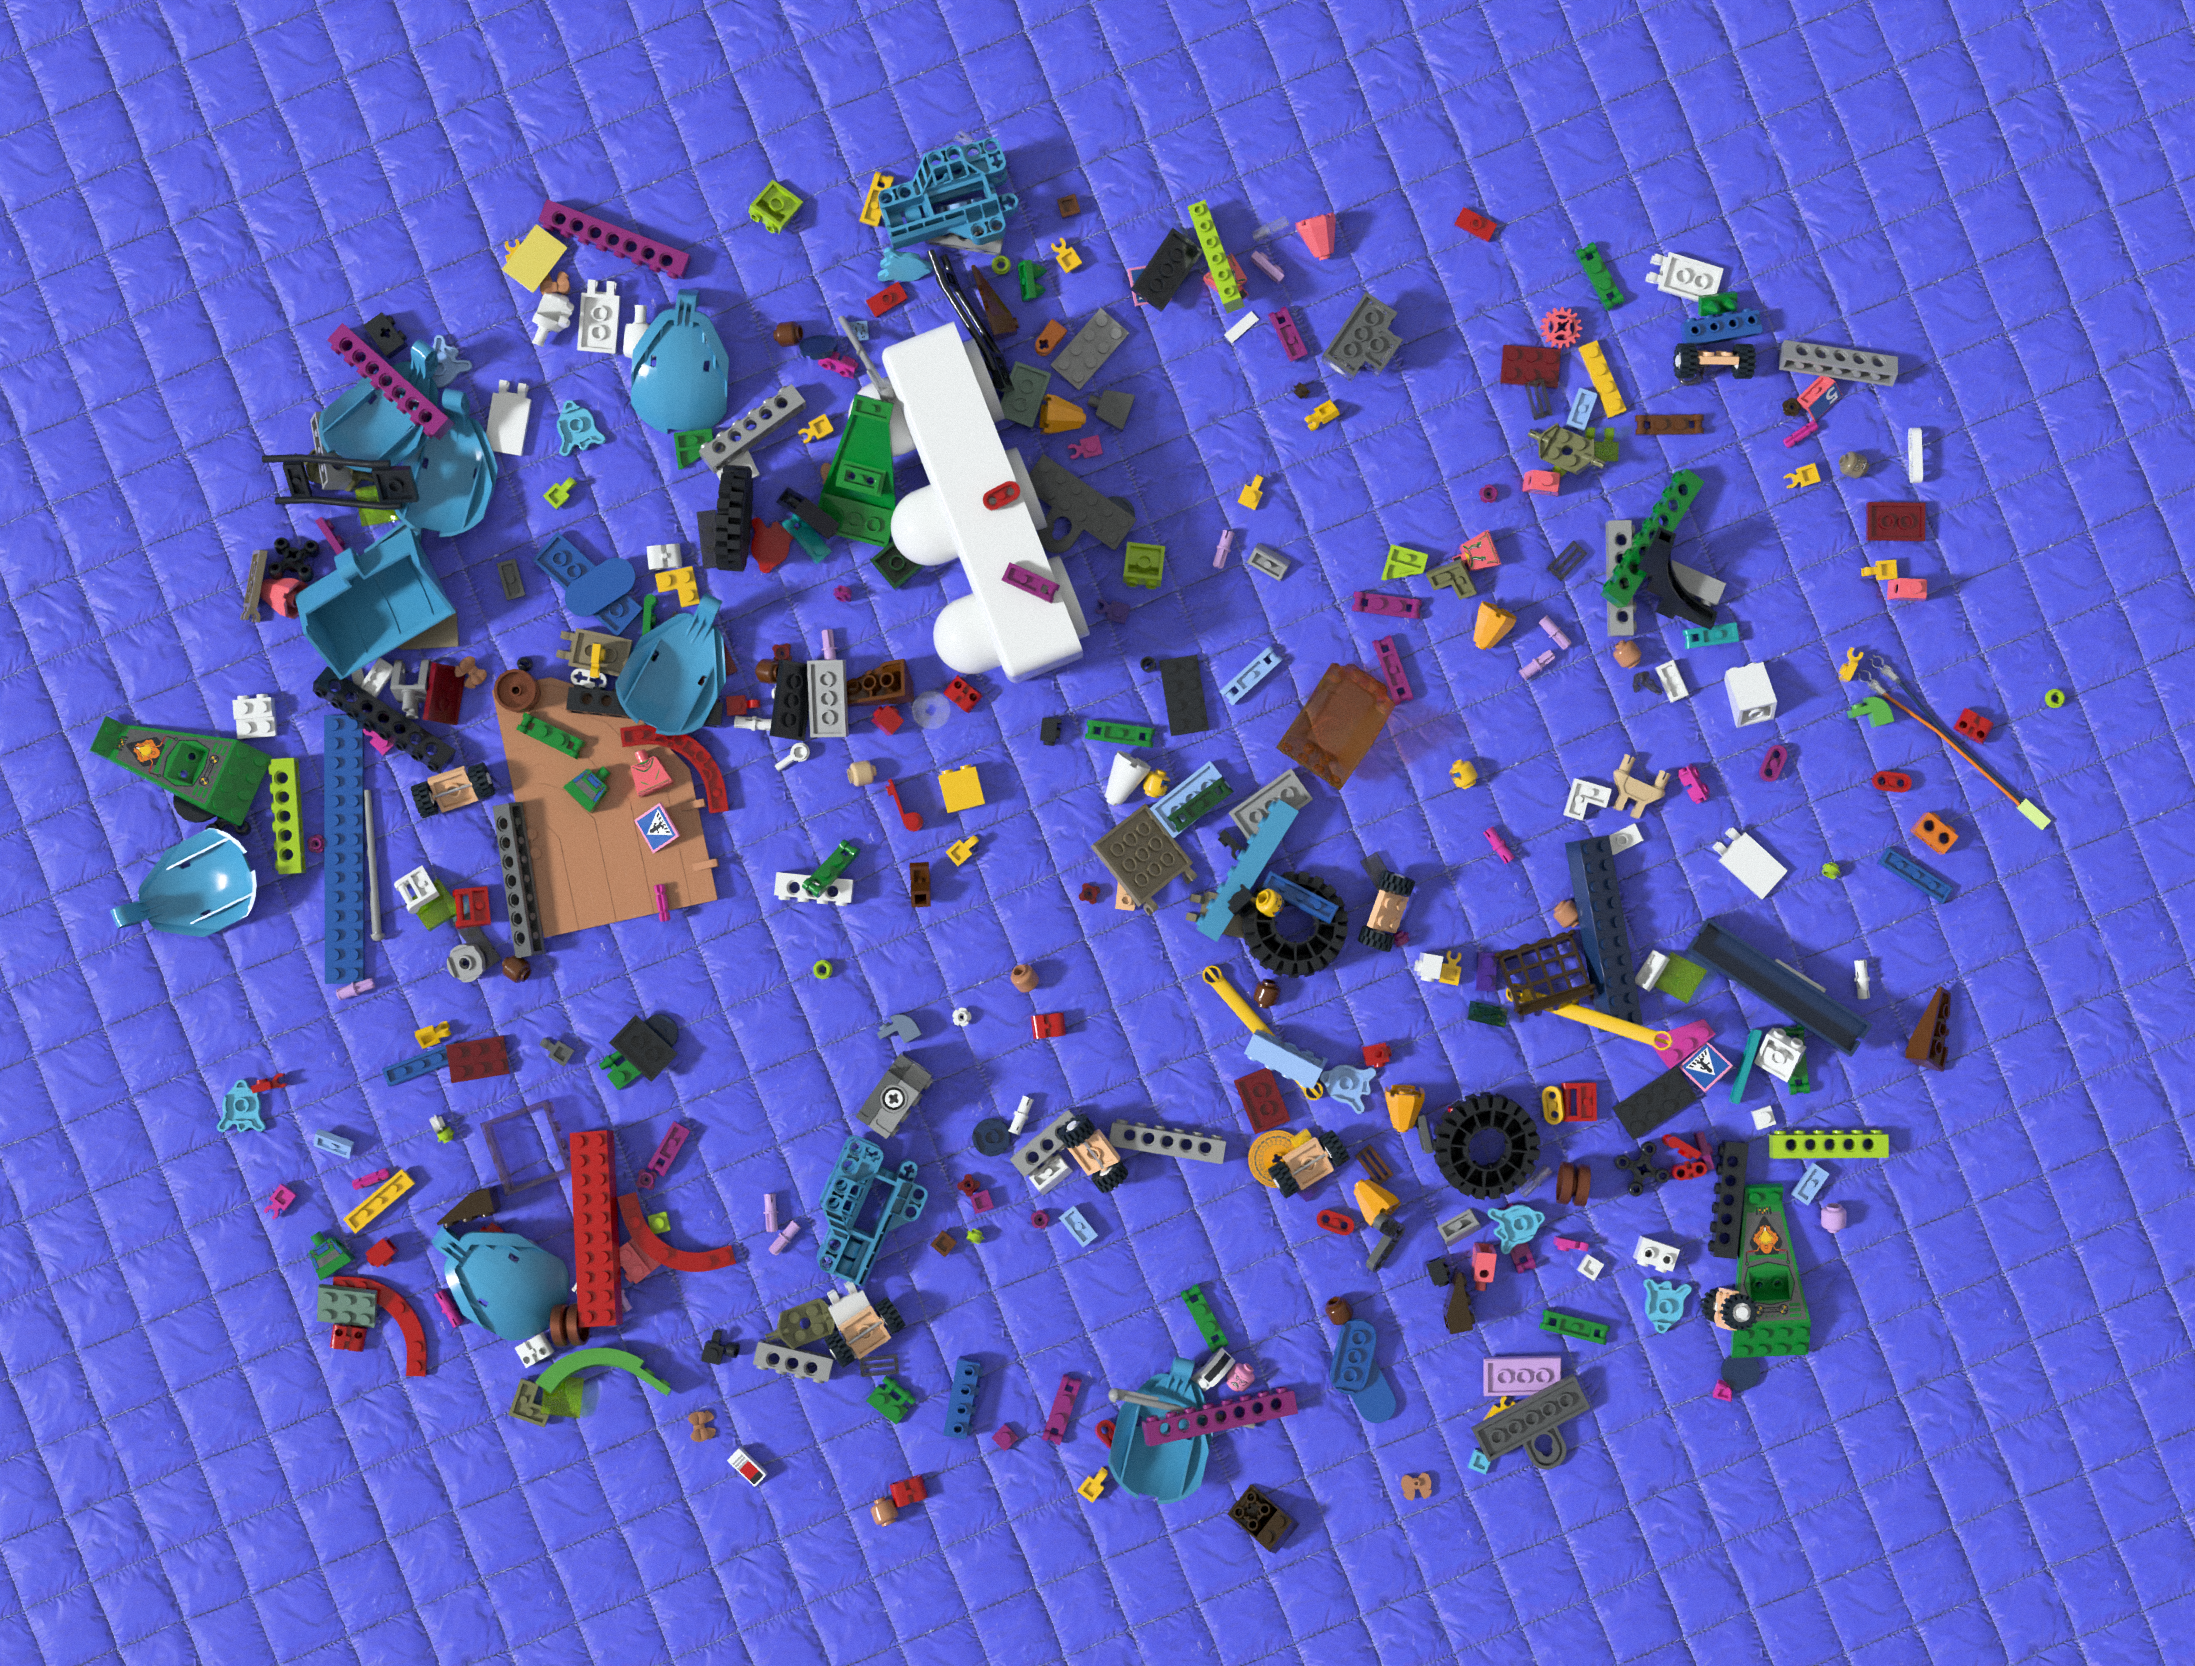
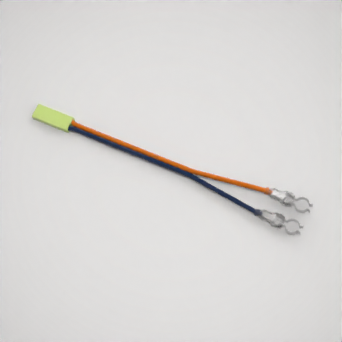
(2024, 807)

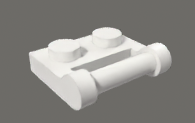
(422, 886)

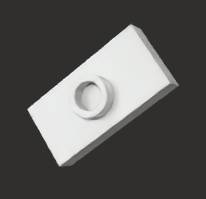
(377, 677)
(1671, 681)
(1625, 838)
(1651, 970)

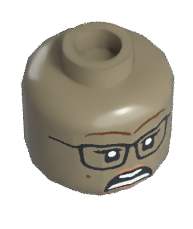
(1853, 464)

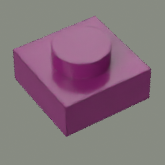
(981, 1201)
(1005, 1437)

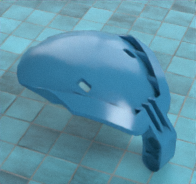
(677, 389)
(380, 429)
(447, 491)
(668, 690)
(177, 897)
(516, 1292)
(1167, 1469)

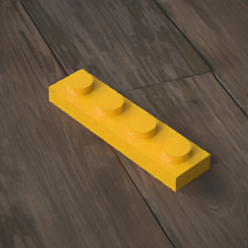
(1602, 379)
(379, 1201)

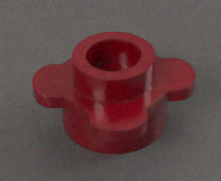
(779, 648)
(1084, 895)
(973, 1185)

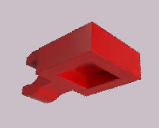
(738, 705)
(263, 1084)

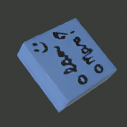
(860, 329)

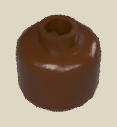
(788, 334)
(767, 670)
(516, 969)
(1266, 993)
(1338, 1310)

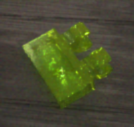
(1604, 450)

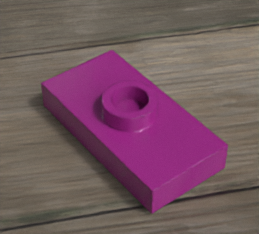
(1705, 1148)

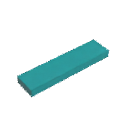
(1745, 1066)

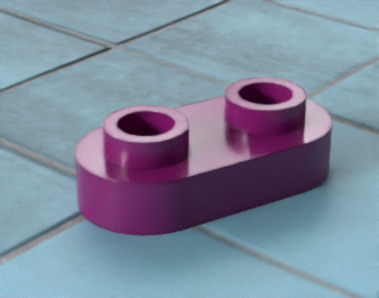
(1772, 763)

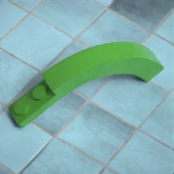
(594, 1357)

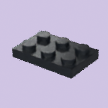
(643, 1048)

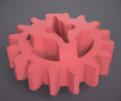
(1555, 322)

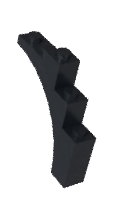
(1664, 583)

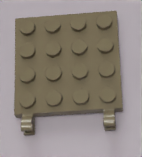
(1143, 857)

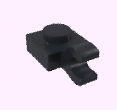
(1226, 840)
(713, 1350)

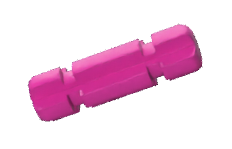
(1800, 434)
(662, 902)
(370, 1179)

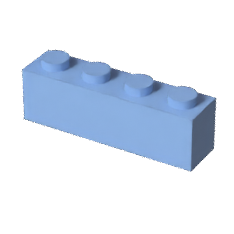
(1285, 1058)

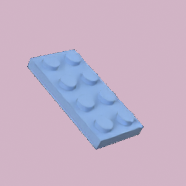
(1183, 793)

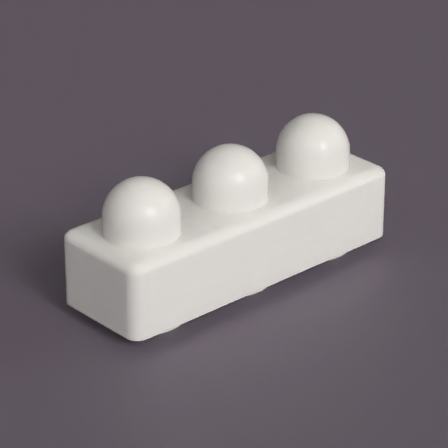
(949, 414)

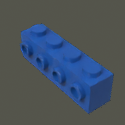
(1722, 328)
(962, 1397)

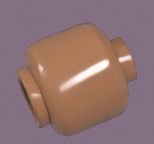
(1627, 654)
(1566, 914)
(1024, 978)
(884, 1512)

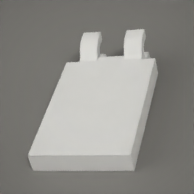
(1684, 276)
(599, 319)
(509, 419)
(1750, 863)
(847, 1306)

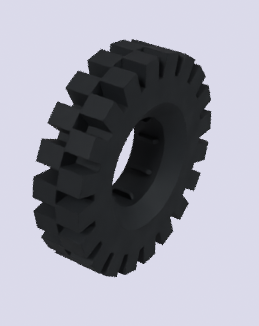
(734, 518)
(1294, 957)
(1461, 1126)

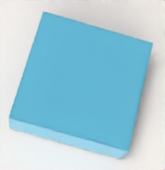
(1479, 1462)

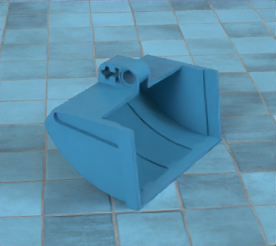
(372, 603)

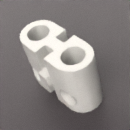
(664, 556)
(534, 1349)

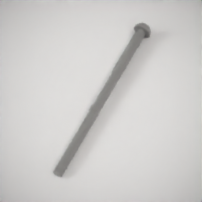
(885, 393)
(377, 934)
(1152, 1401)

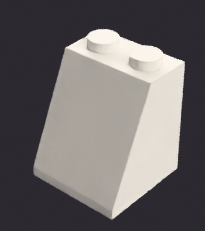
(1750, 694)

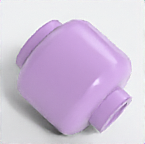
(1833, 1217)

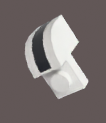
(1213, 1370)

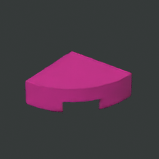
(1722, 1391)

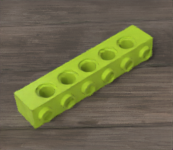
(1216, 256)
(294, 807)
(1878, 1149)

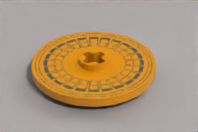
(1263, 1152)

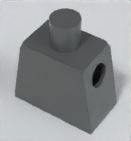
(1112, 408)

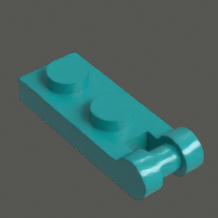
(807, 539)
(1717, 635)

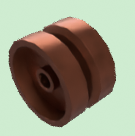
(528, 693)
(1573, 1184)
(565, 1326)

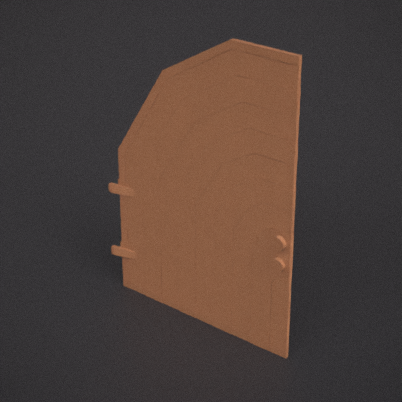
(598, 863)

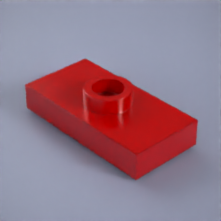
(1475, 224)
(886, 299)

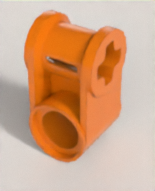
(1052, 335)

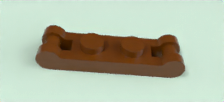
(1669, 425)

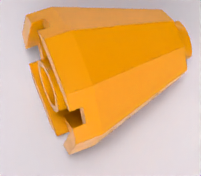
(1059, 416)
(1492, 625)
(1404, 1105)
(1374, 1200)

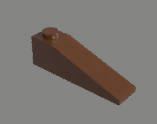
(998, 315)
(882, 686)
(1928, 1040)

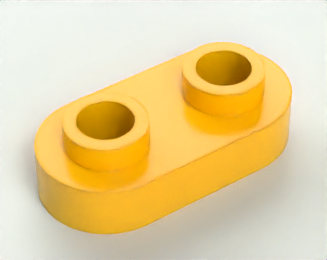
(1551, 1105)

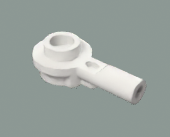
(799, 753)

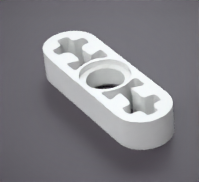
(1915, 455)

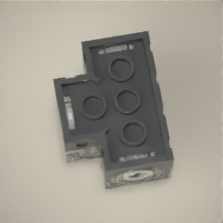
(1363, 340)

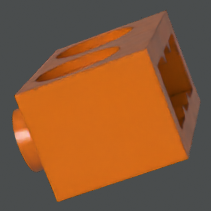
(1931, 837)

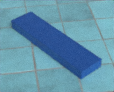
(1915, 875)
(1301, 897)
(416, 1066)

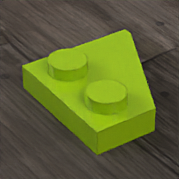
(1403, 562)

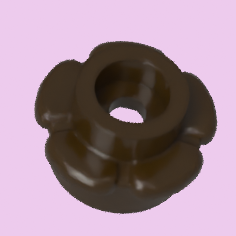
(1301, 391)
(1786, 407)

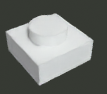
(1763, 1117)
(1590, 1267)

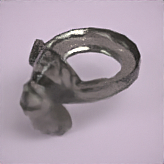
(1701, 370)
(1643, 678)

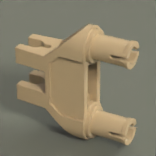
(1635, 789)

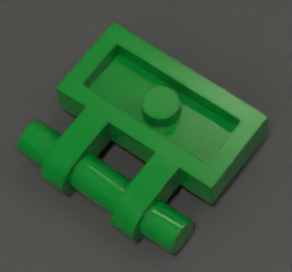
(621, 1074)
(889, 1405)

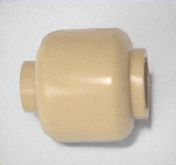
(861, 773)

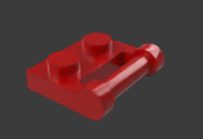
(478, 907)
(1585, 1101)
(1684, 1149)

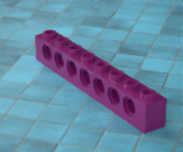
(553, 210)
(344, 337)
(1285, 1407)

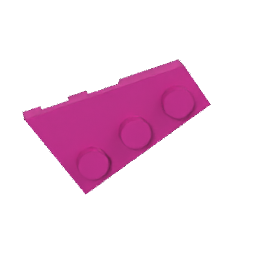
(1685, 1041)

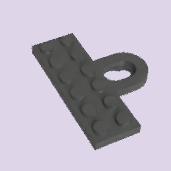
(1078, 503)
(1529, 1419)

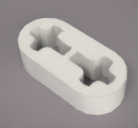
(588, 683)

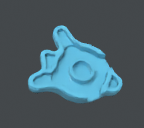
(903, 266)
(577, 428)
(242, 1109)
(1516, 1225)
(1664, 1304)

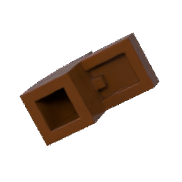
(920, 884)

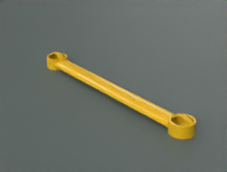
(1245, 1012)
(1601, 1021)

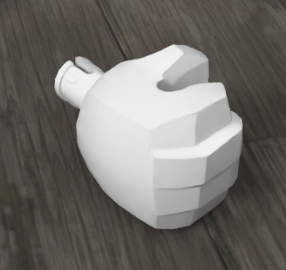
(551, 316)
(635, 331)

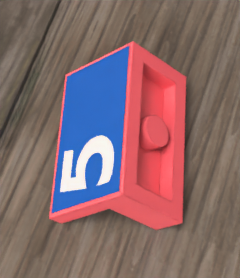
(1819, 396)

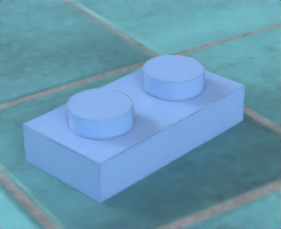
(1581, 409)
(333, 1143)
(1810, 1184)
(1078, 1226)

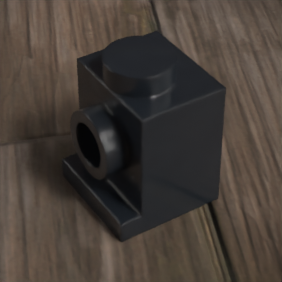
(1050, 731)
(1242, 902)
(1438, 1271)

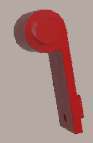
(912, 821)

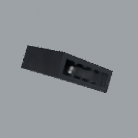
(808, 513)

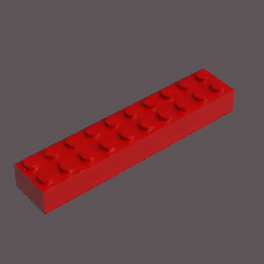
(596, 1228)

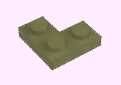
(1455, 575)
(523, 1404)

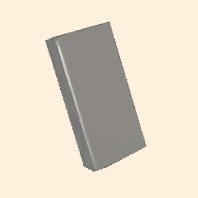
(1269, 562)
(1459, 1227)

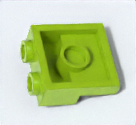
(775, 207)
(1143, 565)

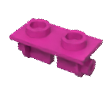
(845, 367)
(1698, 789)

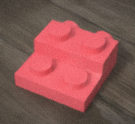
(636, 1262)

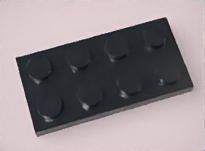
(1166, 269)
(1184, 695)
(790, 701)
(1654, 1102)

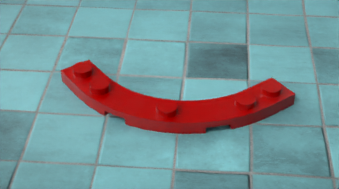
(692, 751)
(664, 1253)
(403, 1314)

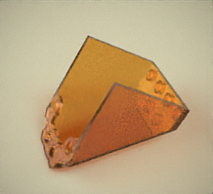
(1338, 723)

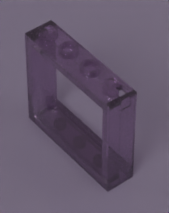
(497, 1155)

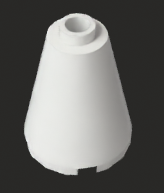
(1124, 777)

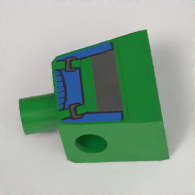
(589, 788)
(328, 1255)

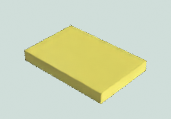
(534, 258)

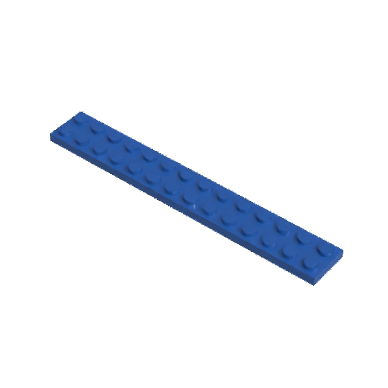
(344, 850)

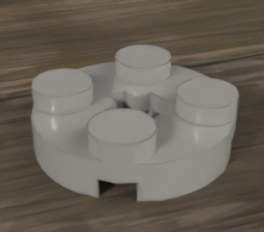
(475, 957)

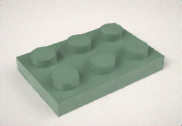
(1025, 401)
(347, 1305)

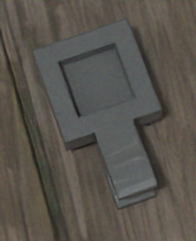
(558, 1052)

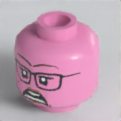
(1240, 1377)

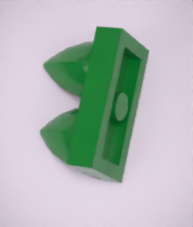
(1027, 273)
(1717, 303)

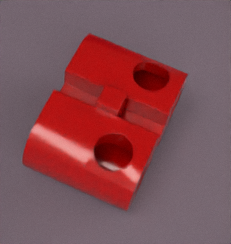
(963, 694)
(1973, 726)
(1048, 1025)
(1688, 1170)
(348, 1337)
(908, 1491)

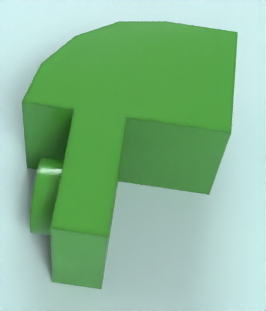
(1876, 709)

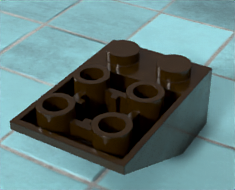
(479, 1202)
(1455, 1309)
(1263, 1519)

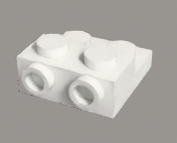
(255, 716)
(1780, 1054)

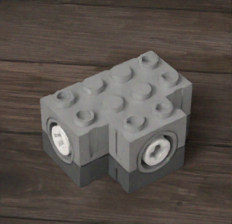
(894, 1096)

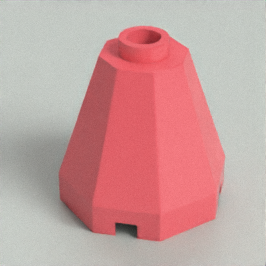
(1318, 234)
(281, 595)

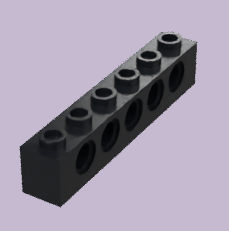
(1730, 1247)

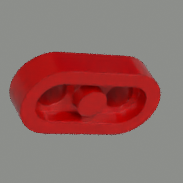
(1001, 495)
(1890, 781)
(1334, 1222)
(1108, 1437)

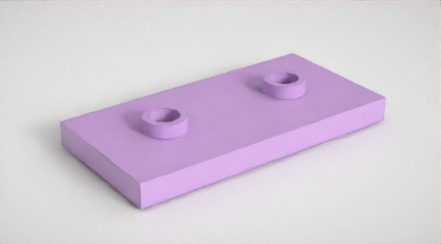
(1519, 1374)

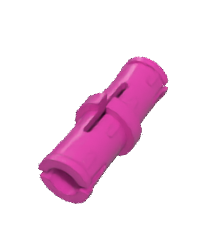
(1498, 845)
(448, 1308)

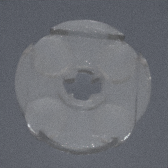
(922, 703)

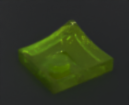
(373, 516)
(439, 909)
(1680, 978)
(565, 1400)

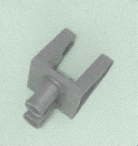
(410, 694)

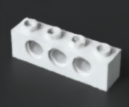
(784, 880)

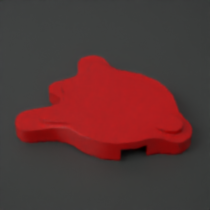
(770, 544)

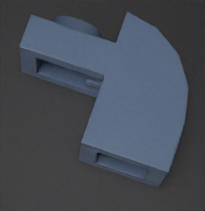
(904, 1024)

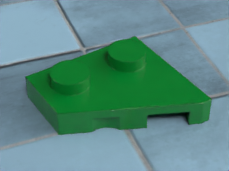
(689, 443)

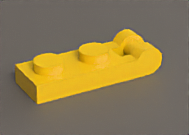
(871, 212)

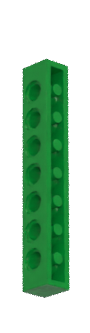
(1690, 487)

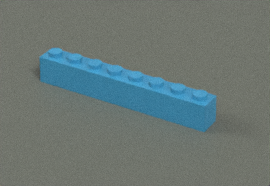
(1248, 867)

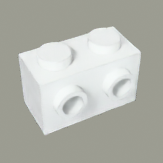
(1428, 966)
(1656, 1254)

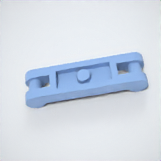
(1251, 675)

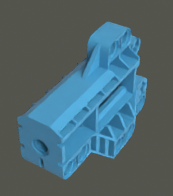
(918, 195)
(892, 1214)

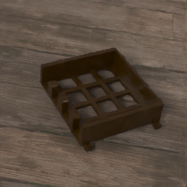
(1554, 999)

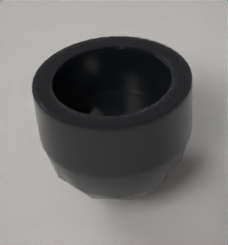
(1147, 661)
(523, 667)
(732, 1349)

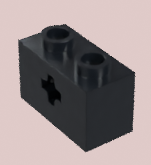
(378, 326)

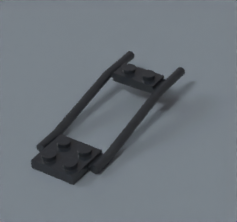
(994, 360)
(393, 483)

